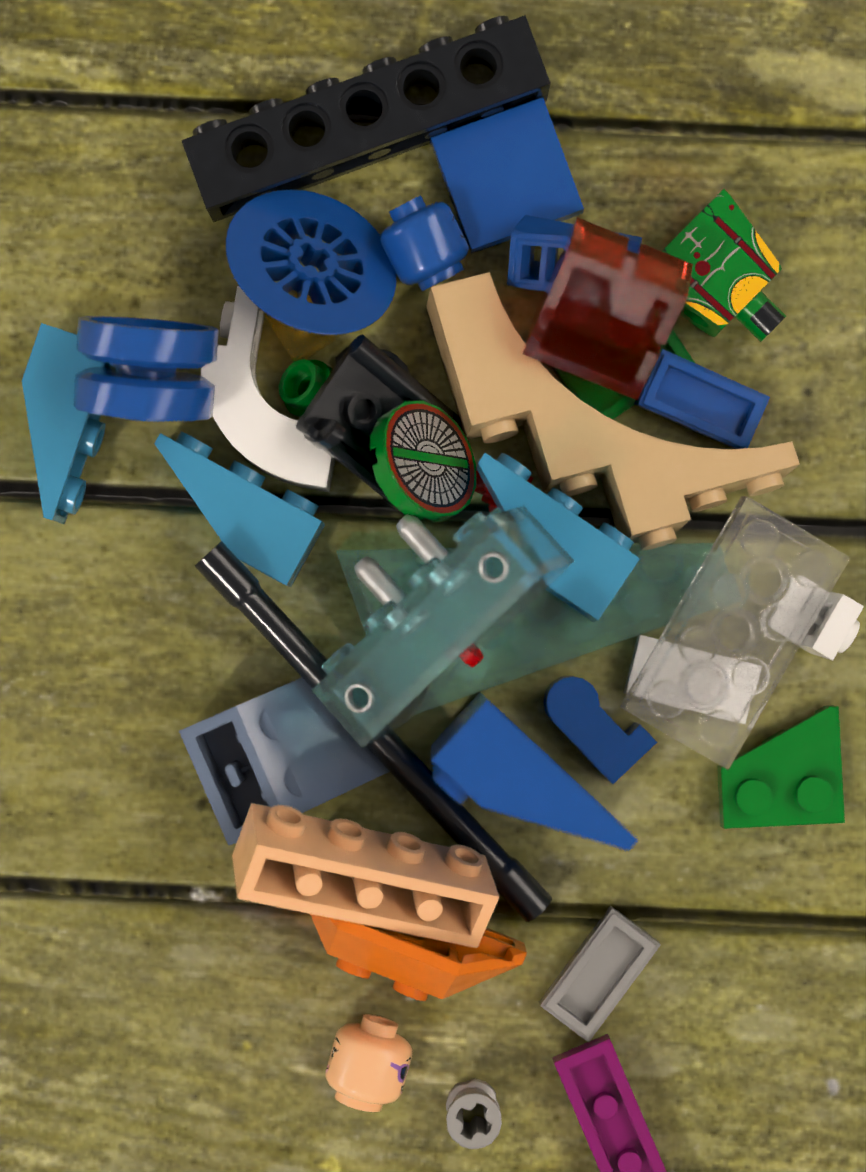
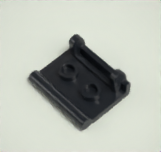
(353, 399)

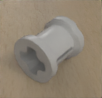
(479, 1131)

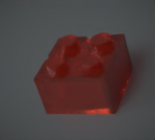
(604, 307)

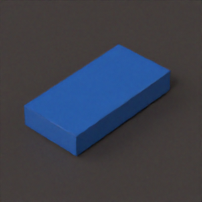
(702, 400)

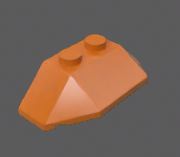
(416, 962)

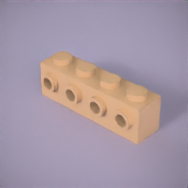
(363, 875)

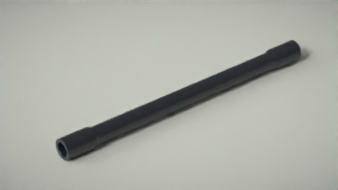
(244, 592)

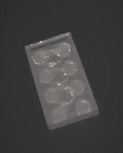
(735, 632)

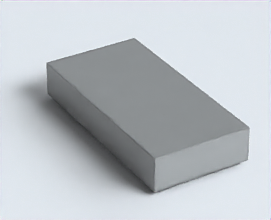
(599, 973)

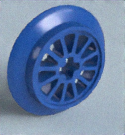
(270, 241)

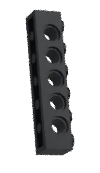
(346, 147)

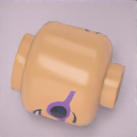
(368, 1063)

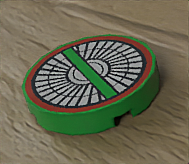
(423, 461)

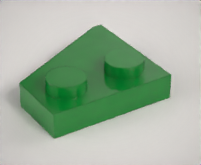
(787, 777)

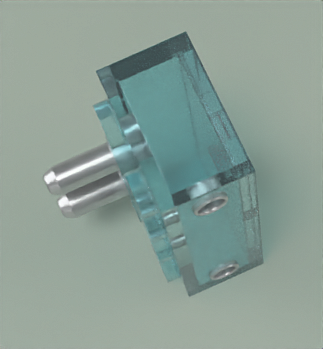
(443, 624)

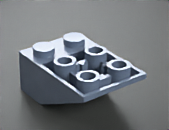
(275, 753)

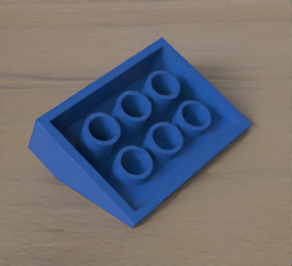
(508, 773)

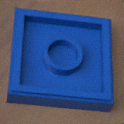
(506, 171)

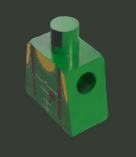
(727, 270)

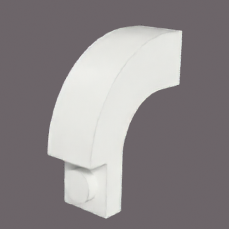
(246, 418)

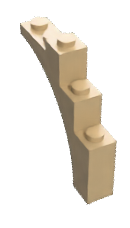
(574, 443)

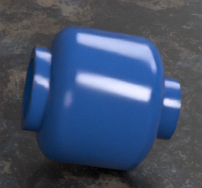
(424, 243)

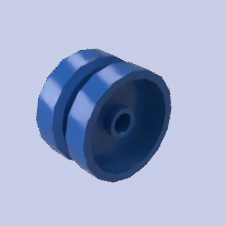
(144, 372)

